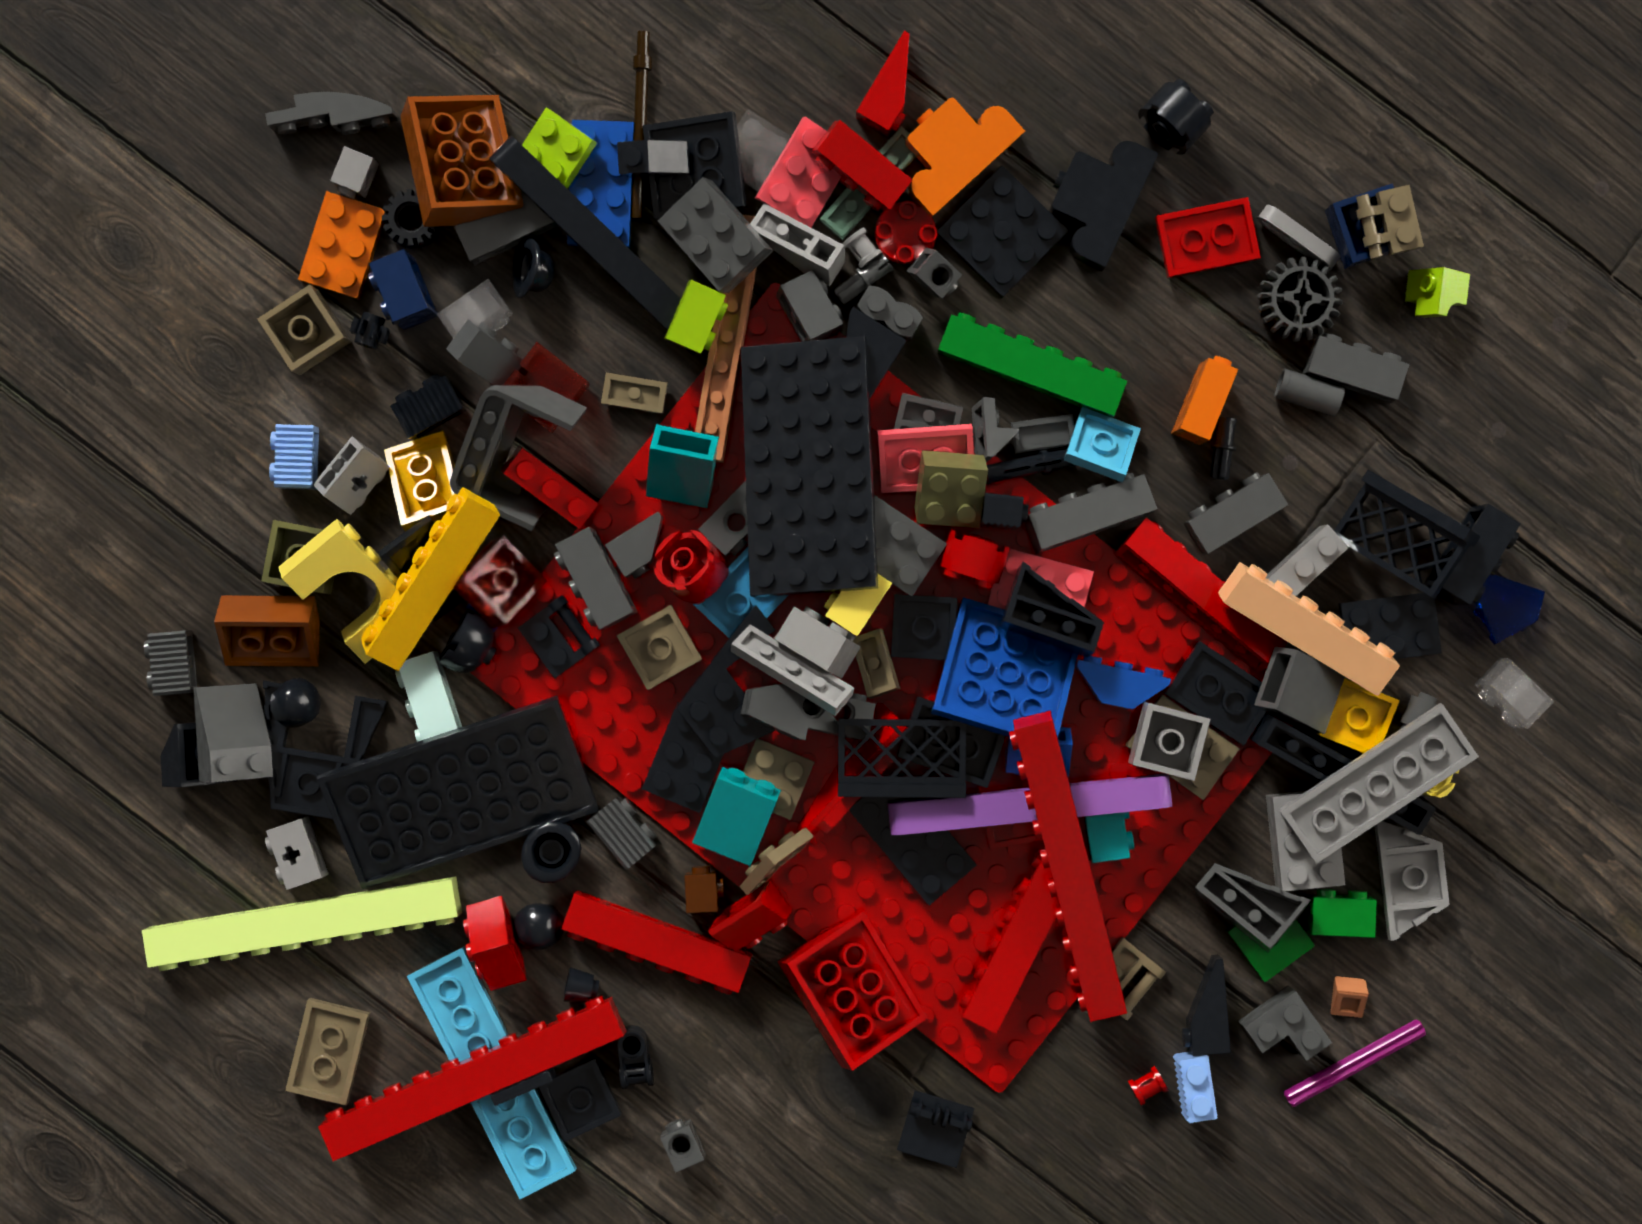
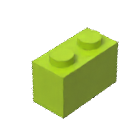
(696, 317)

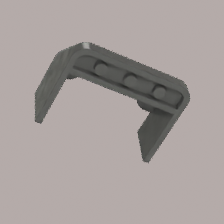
(491, 439)

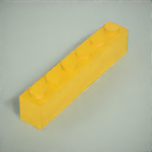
(430, 578)

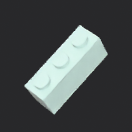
(428, 696)

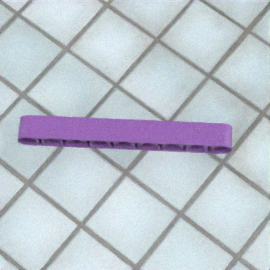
(1011, 805)

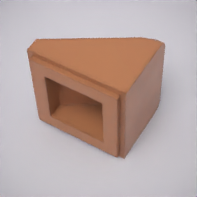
(1349, 997)

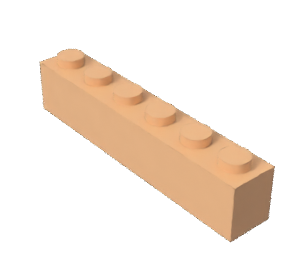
(1308, 628)

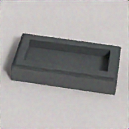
(1042, 433)

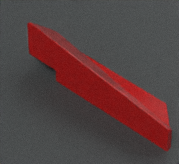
(828, 807)

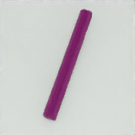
(1354, 1063)

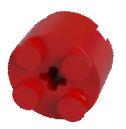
(973, 557)
(690, 566)

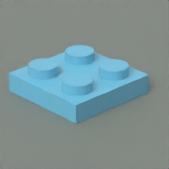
(1102, 444)

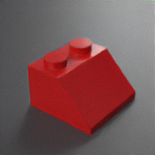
(751, 918)

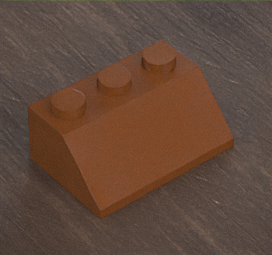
(268, 630)

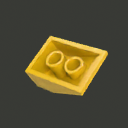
(421, 478)

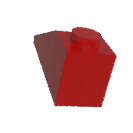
(885, 100)

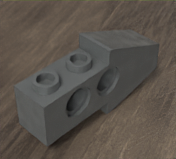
(783, 711)

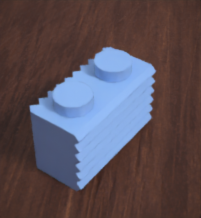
(294, 456)
(1195, 1087)

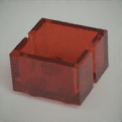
(551, 373)

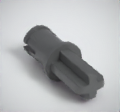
(863, 279)

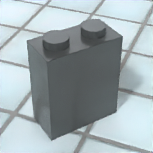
(1299, 689)

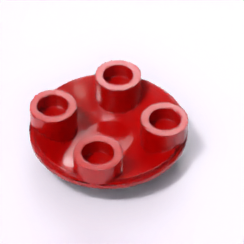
(905, 232)

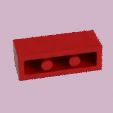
(861, 166)
(549, 487)

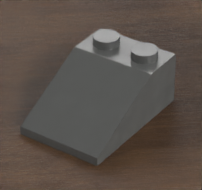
(231, 734)

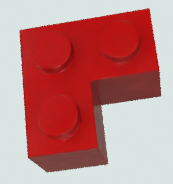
(493, 944)

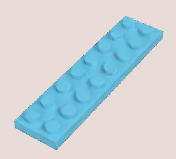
(465, 1021)

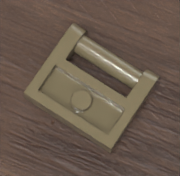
(1128, 961)

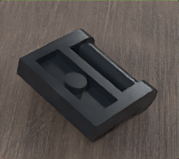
(549, 641)

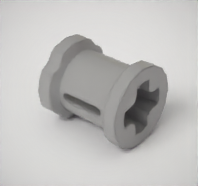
(862, 247)

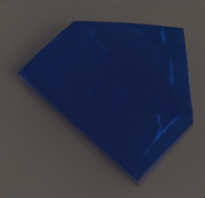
(1508, 607)

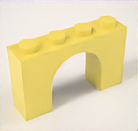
(336, 552)

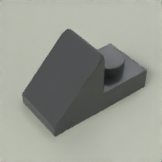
(987, 436)

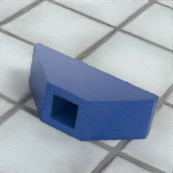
(1119, 683)

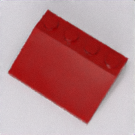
(853, 991)

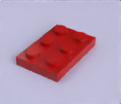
(1207, 237)

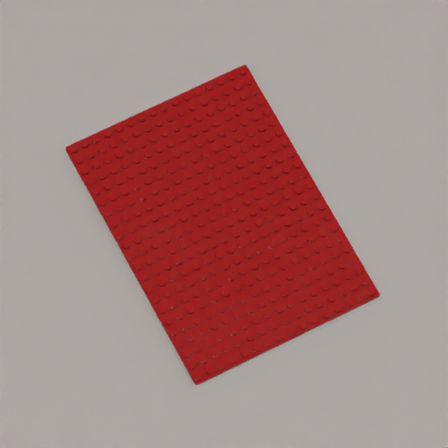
(846, 872)

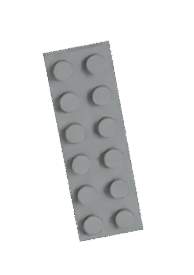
(1379, 782)

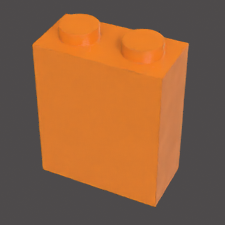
(1205, 400)

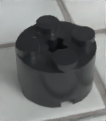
(1176, 116)

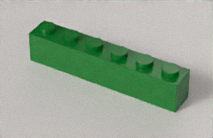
(1032, 366)

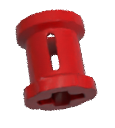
(1148, 1085)

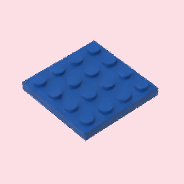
(1000, 673)

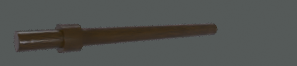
(641, 64)

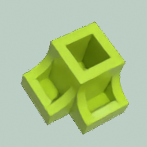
(1436, 290)

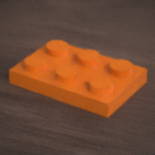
(342, 245)

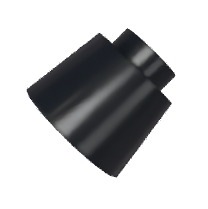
(580, 986)

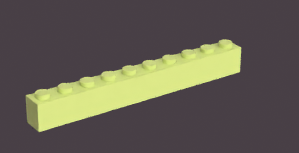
(302, 922)

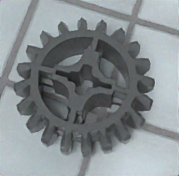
(1301, 286)

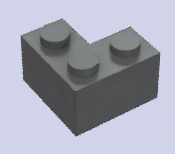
(1285, 1017)

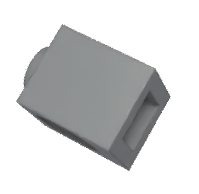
(354, 173)

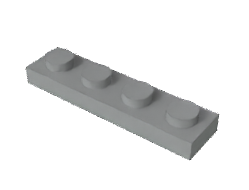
(792, 669)

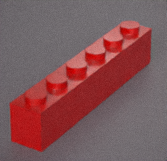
(1195, 591)
(656, 941)
(1012, 950)

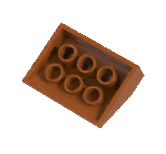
(450, 156)

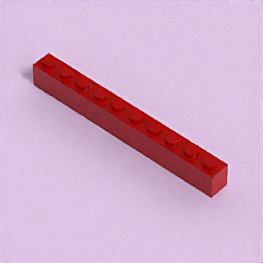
(1069, 865)
(472, 1078)

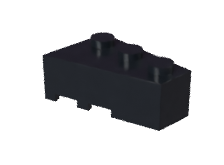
(1048, 615)

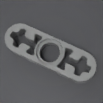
(1298, 236)

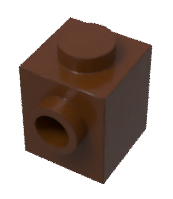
(703, 890)

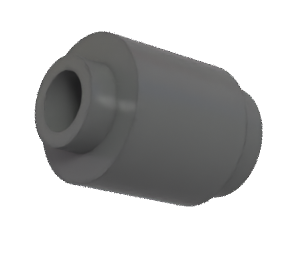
(1417, 707)

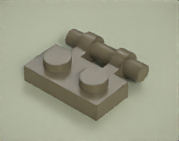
(1398, 221)

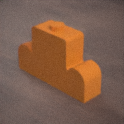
(956, 150)

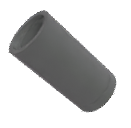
(1309, 392)

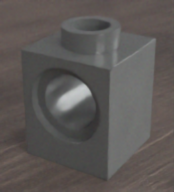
(922, 271)
(678, 1157)

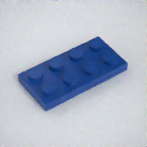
(599, 181)

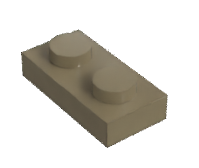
(634, 393)
(876, 664)

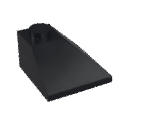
(180, 758)

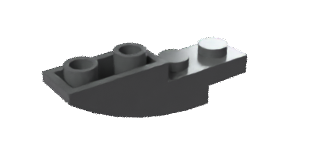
(343, 110)

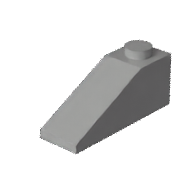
(800, 243)

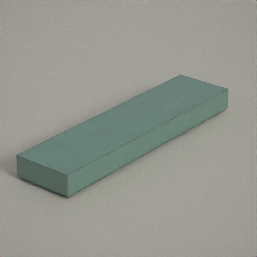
(850, 206)

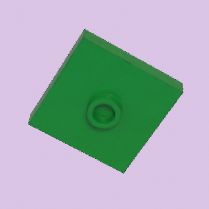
(1287, 950)

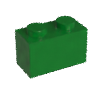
(1341, 914)

